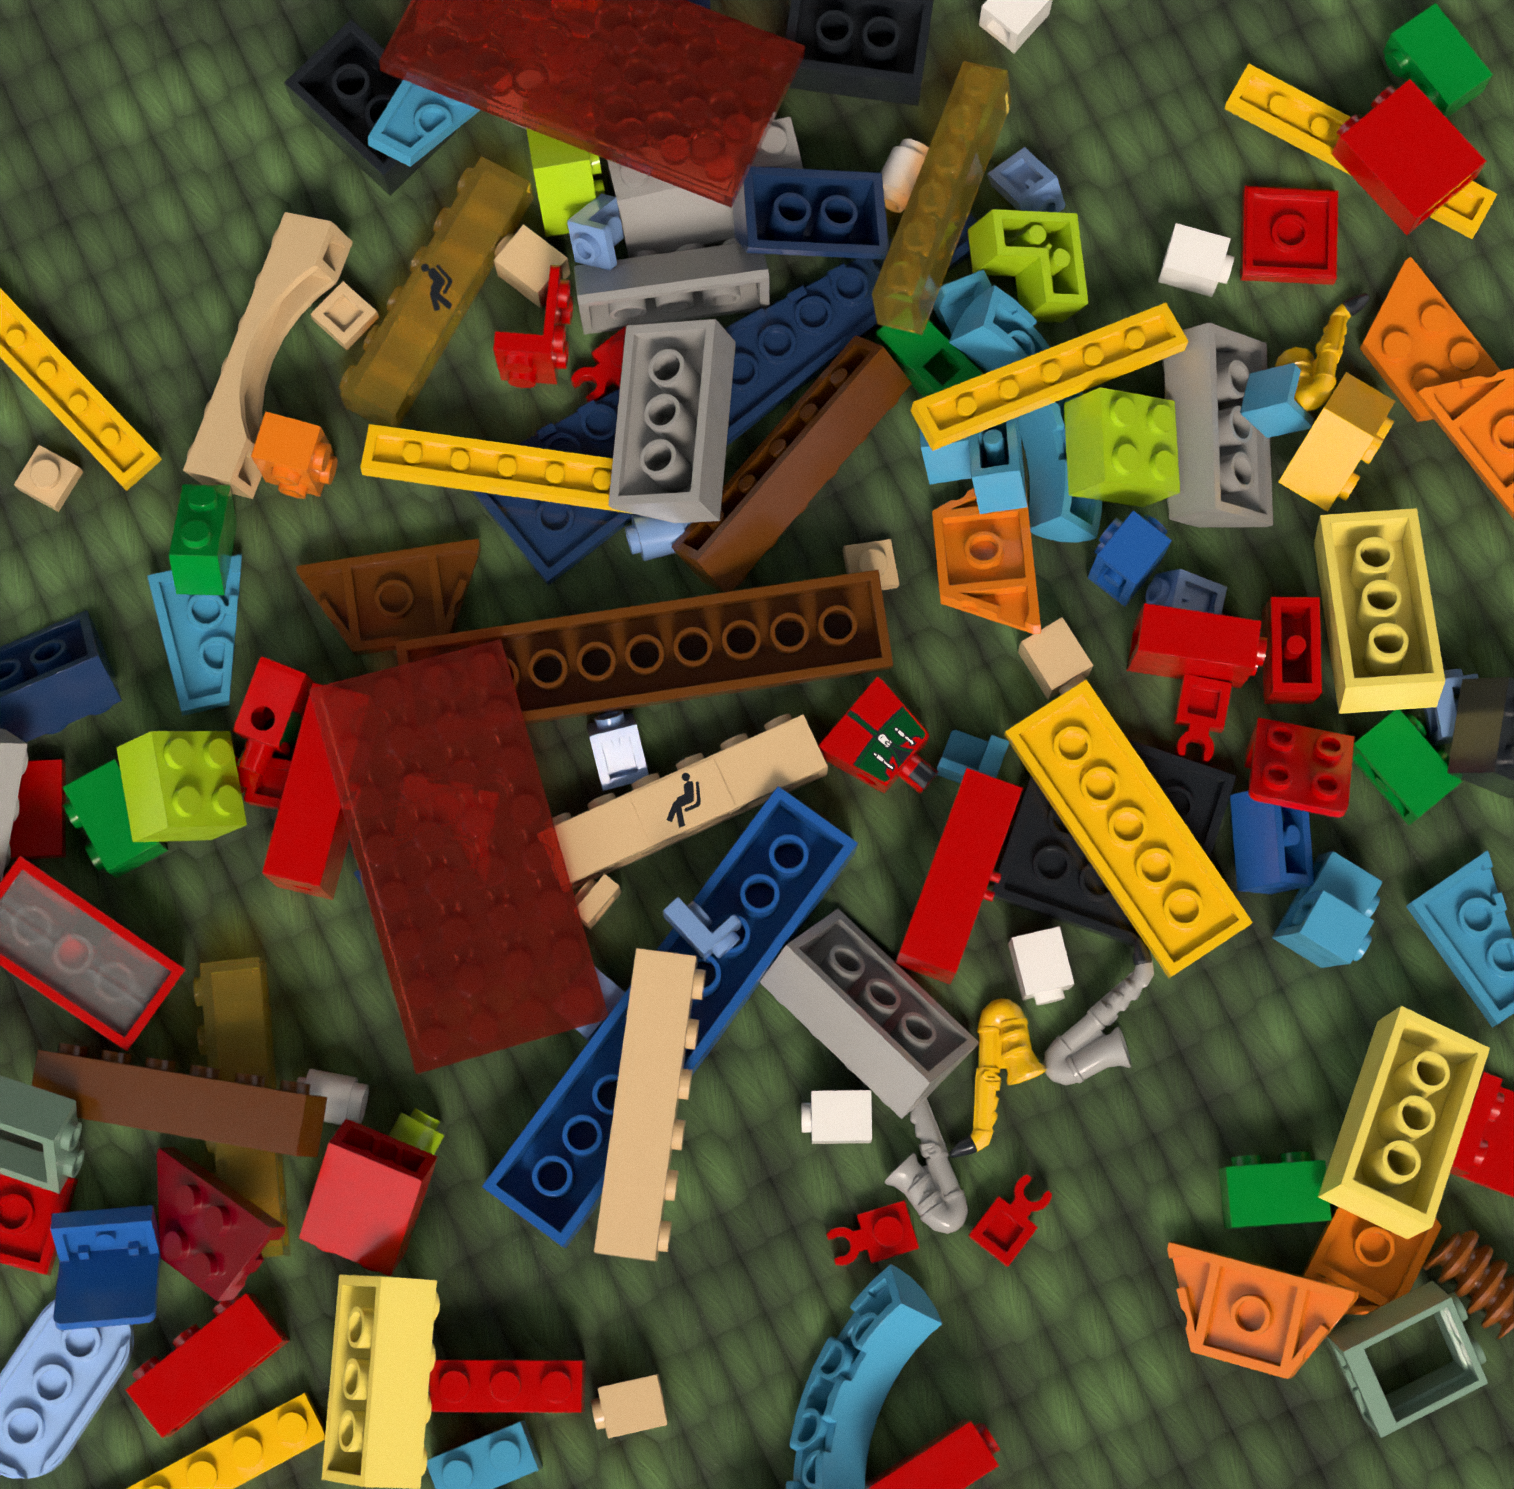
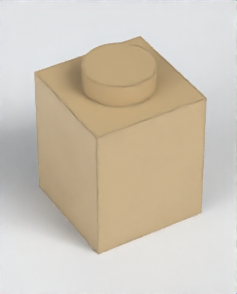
(525, 263)
(1055, 659)
(630, 1406)

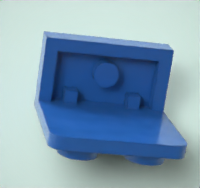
(106, 1267)

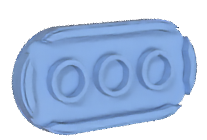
(55, 1391)

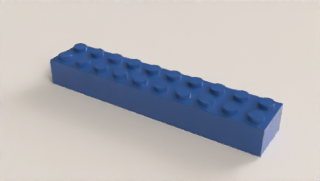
(772, 886)

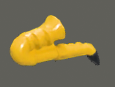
(1318, 375)
(1002, 1045)

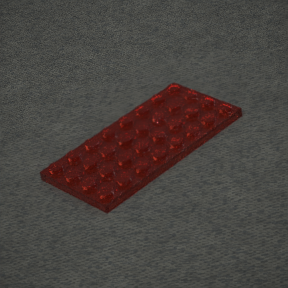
(619, 78)
(458, 856)

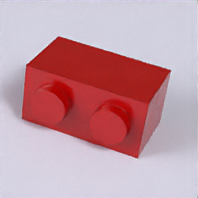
(1293, 650)

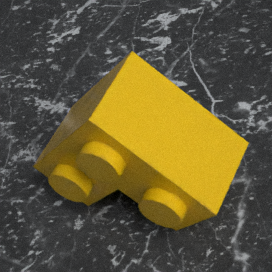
(1343, 434)

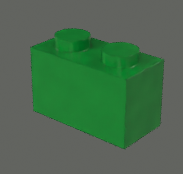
(1437, 60)
(203, 539)
(1404, 765)
(101, 808)
(1274, 1192)

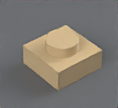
(344, 315)
(48, 478)
(870, 557)
(596, 899)

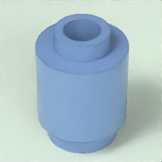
(653, 536)

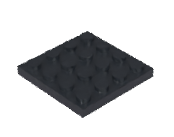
(1054, 878)

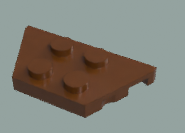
(393, 593)

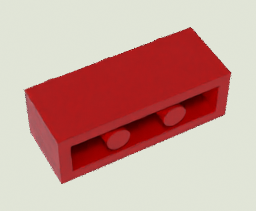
(205, 1363)
(508, 1386)

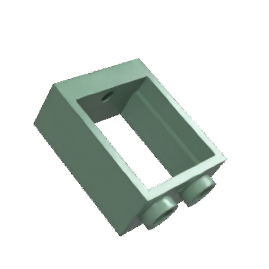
(38, 1135)
(1427, 1393)

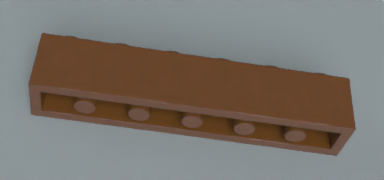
(793, 463)
(185, 1103)

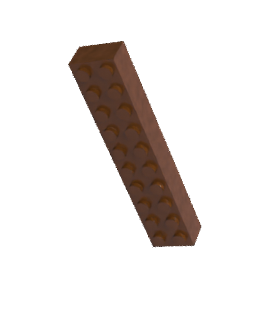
(686, 646)

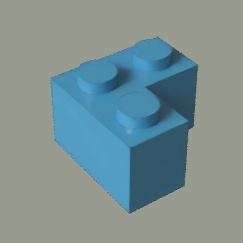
(989, 458)
(1333, 915)
(487, 1461)

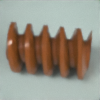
(1477, 1278)

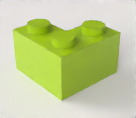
(562, 180)
(1042, 255)

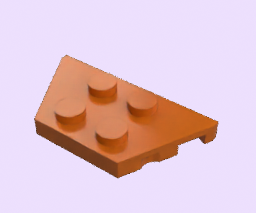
(1421, 341)
(1480, 423)
(987, 563)
(1368, 1259)
(1254, 1311)

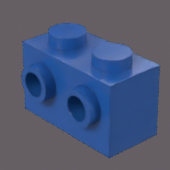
(1128, 555)
(1269, 844)

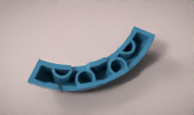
(995, 334)
(853, 1380)

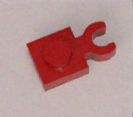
(608, 368)
(1202, 709)
(267, 789)
(1005, 1226)
(881, 1232)

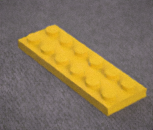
(1127, 828)

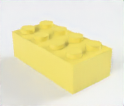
(1378, 611)
(1404, 1123)
(380, 1381)

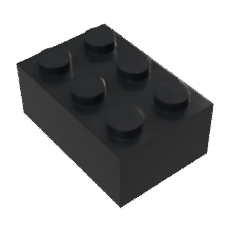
(862, 47)
(346, 96)

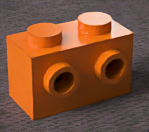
(294, 456)

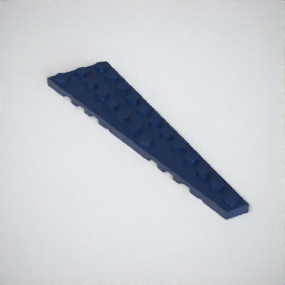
(773, 359)

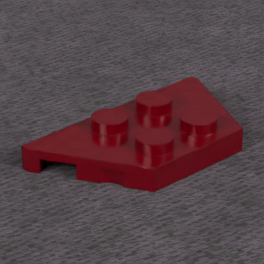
(208, 1226)

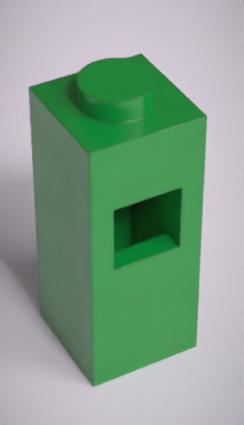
(927, 358)

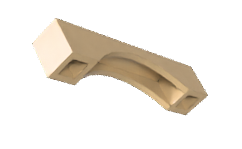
(299, 269)

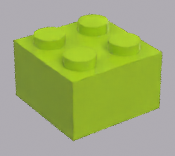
(1121, 447)
(181, 786)

